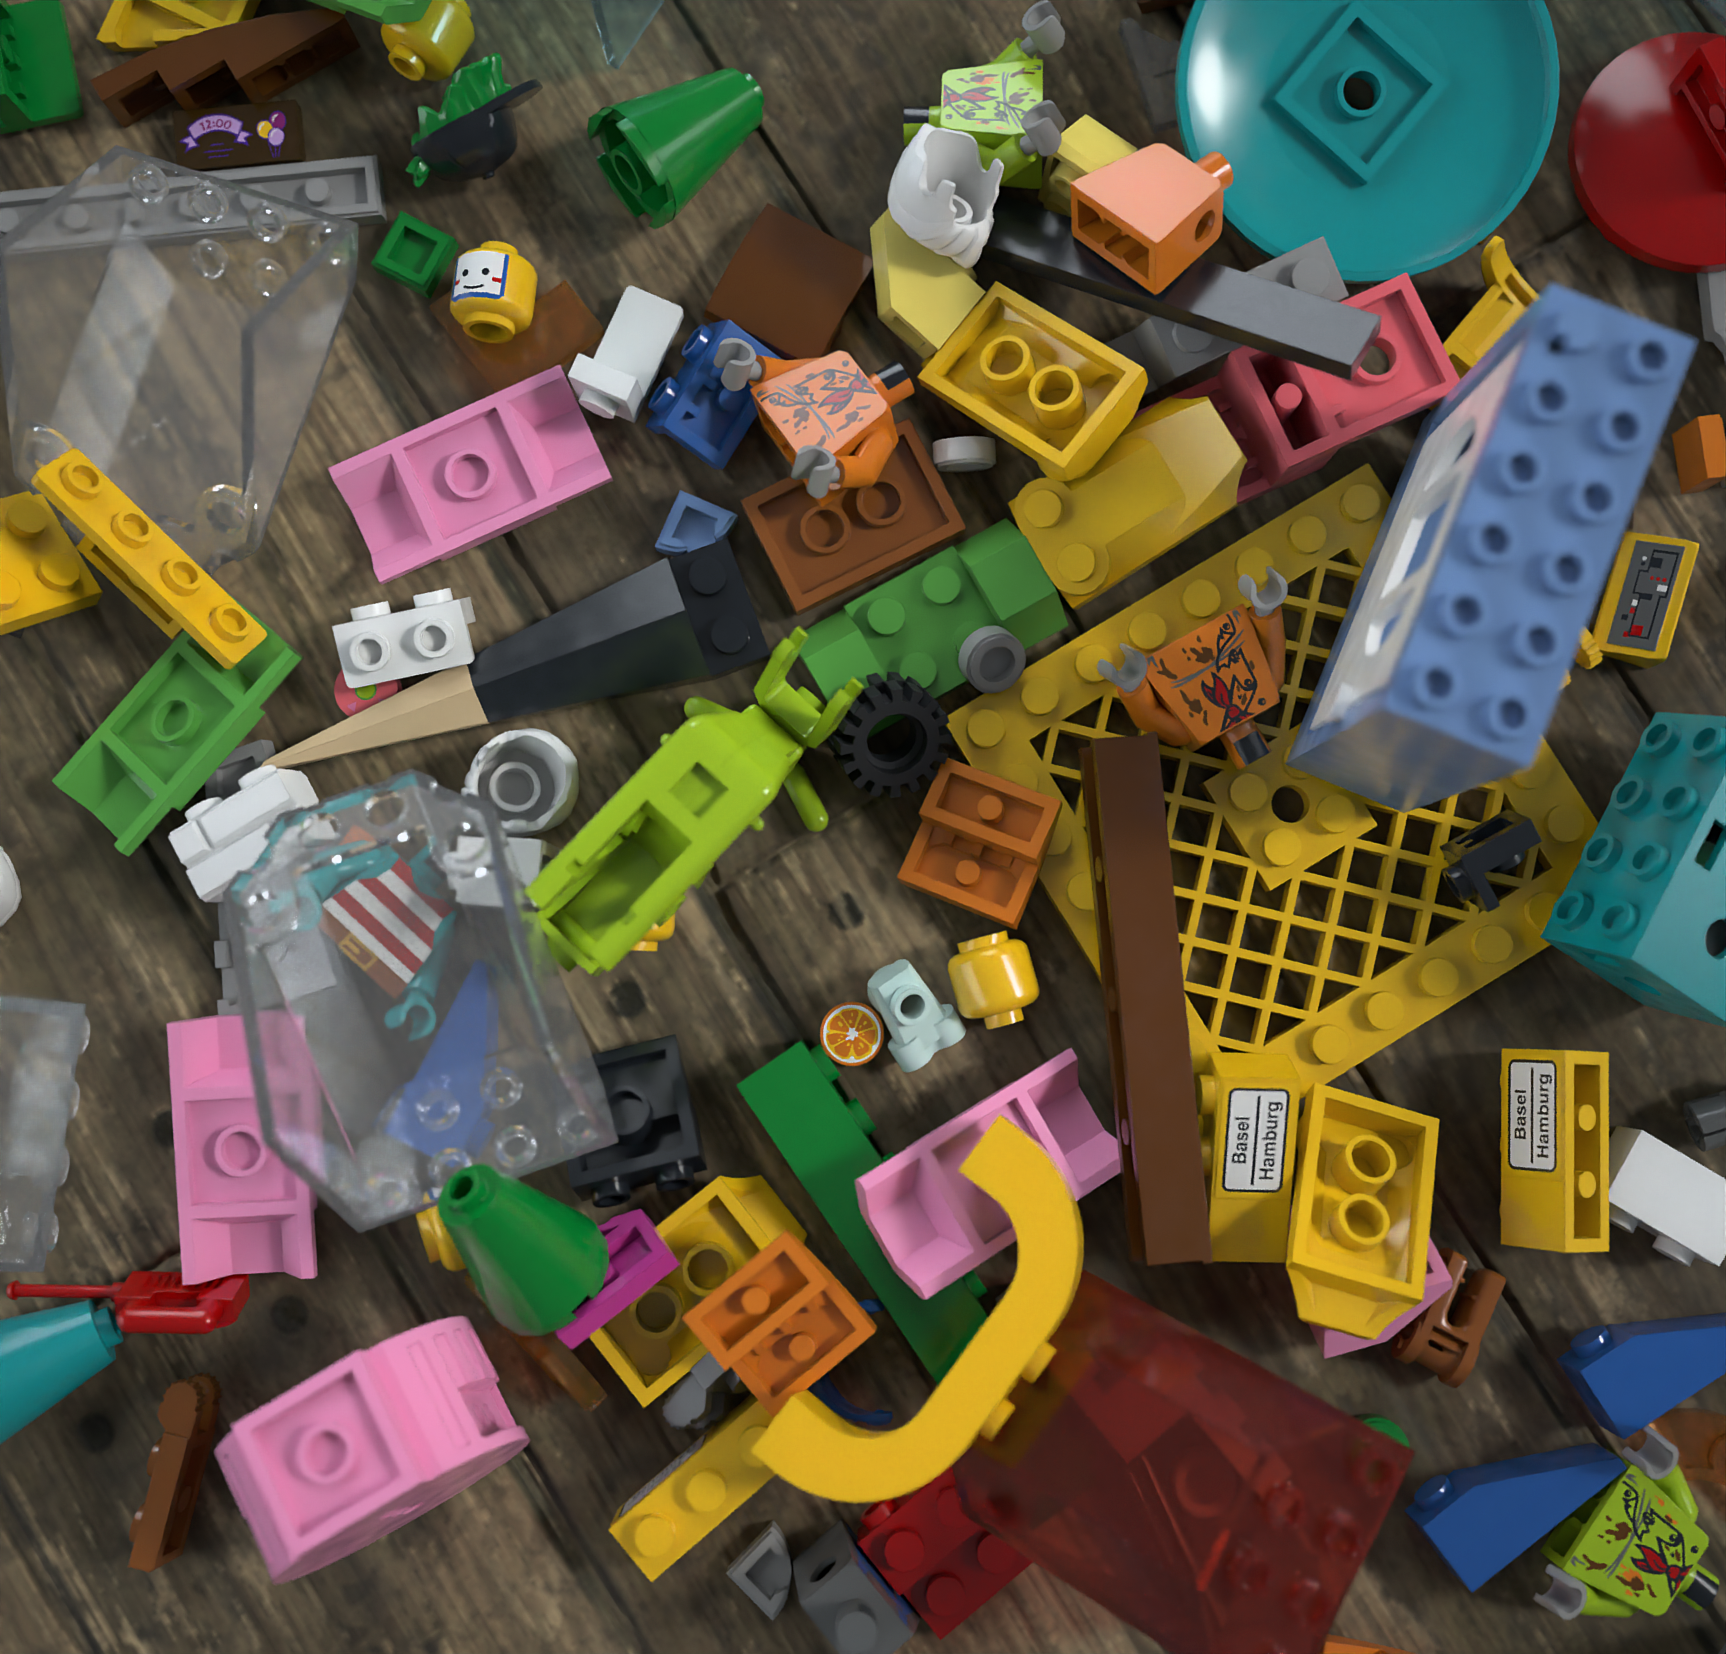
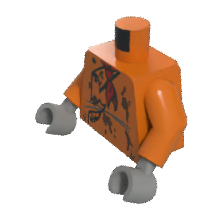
(821, 413)
(1212, 677)

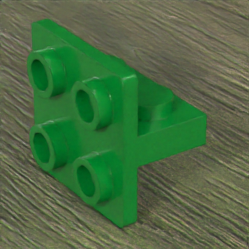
(36, 66)

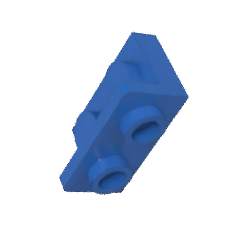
(696, 404)

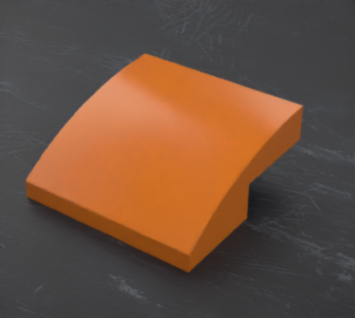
(980, 842)
(780, 1322)

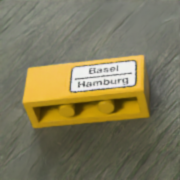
(1555, 1150)
(1248, 1152)
(694, 1491)

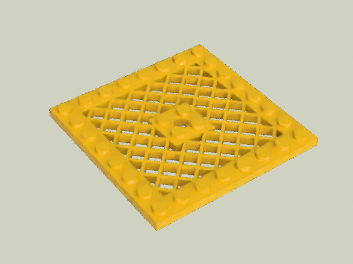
(1382, 1007)

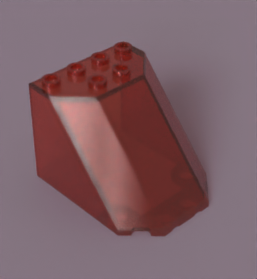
(1182, 1483)

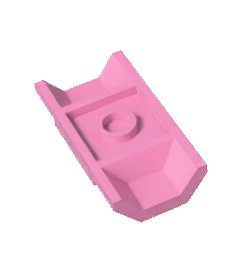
(471, 474)
(233, 1194)
(942, 1223)

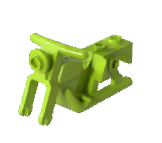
(683, 815)

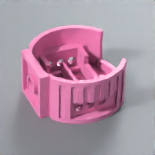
(368, 1446)

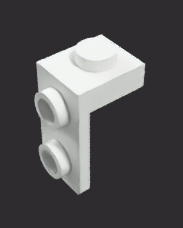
(627, 356)

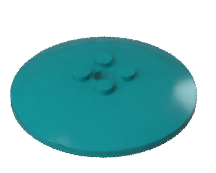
(1392, 188)

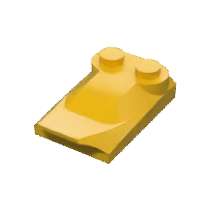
(1036, 382)
(1142, 498)
(1360, 1211)
(711, 1241)

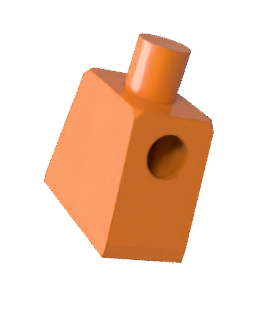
(1151, 211)

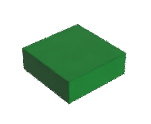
(415, 254)

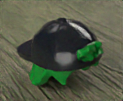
(473, 128)

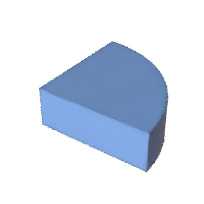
(694, 525)

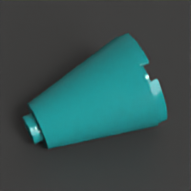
(49, 1357)

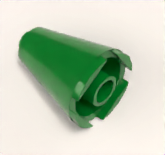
(674, 140)
(522, 1249)

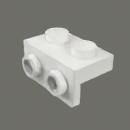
(405, 643)

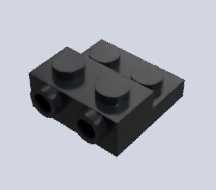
(652, 1124)

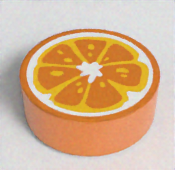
(851, 1033)

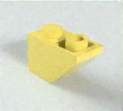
(1082, 150)
(917, 290)

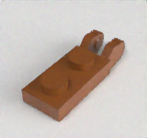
(175, 1471)

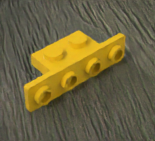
(146, 561)

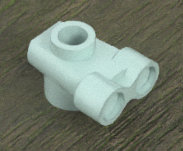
(919, 1022)

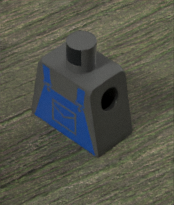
(854, 1600)

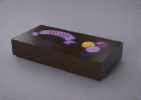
(239, 136)

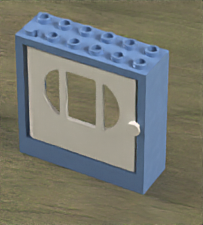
(1492, 556)

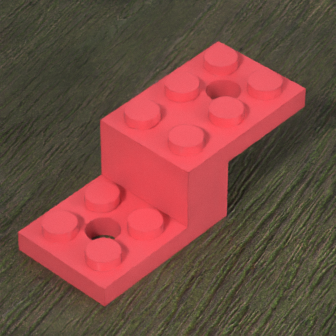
(1299, 417)

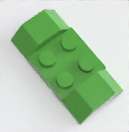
(928, 613)
(172, 734)

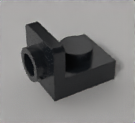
(1487, 847)

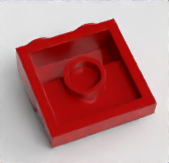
(937, 1553)

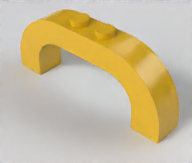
(854, 1464)

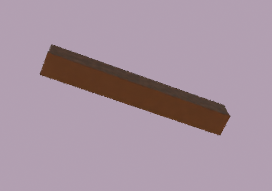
(1144, 1002)

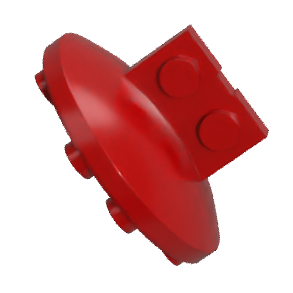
(1654, 152)

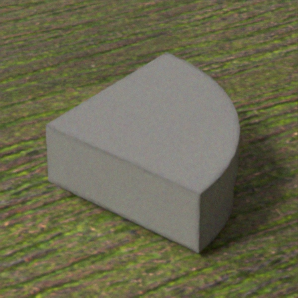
(765, 1570)

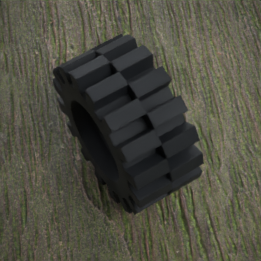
(909, 759)

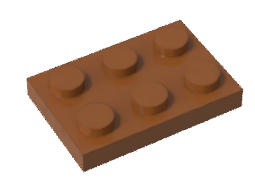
(859, 532)

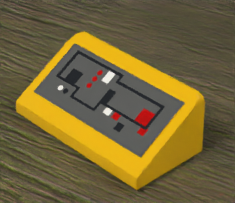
(1644, 598)

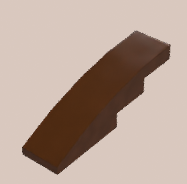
(251, 55)

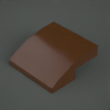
(790, 286)

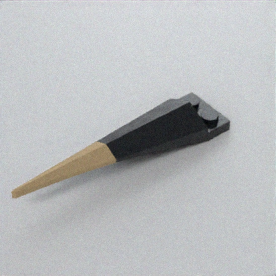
(641, 635)

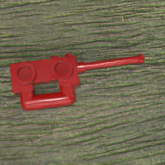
(157, 1301)

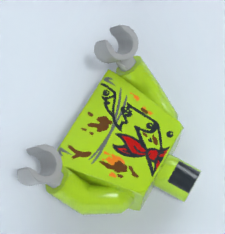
(1004, 103)
(1631, 1543)

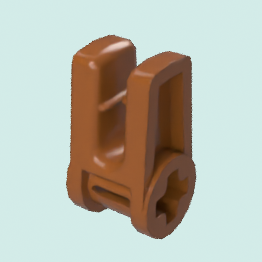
(1458, 1336)

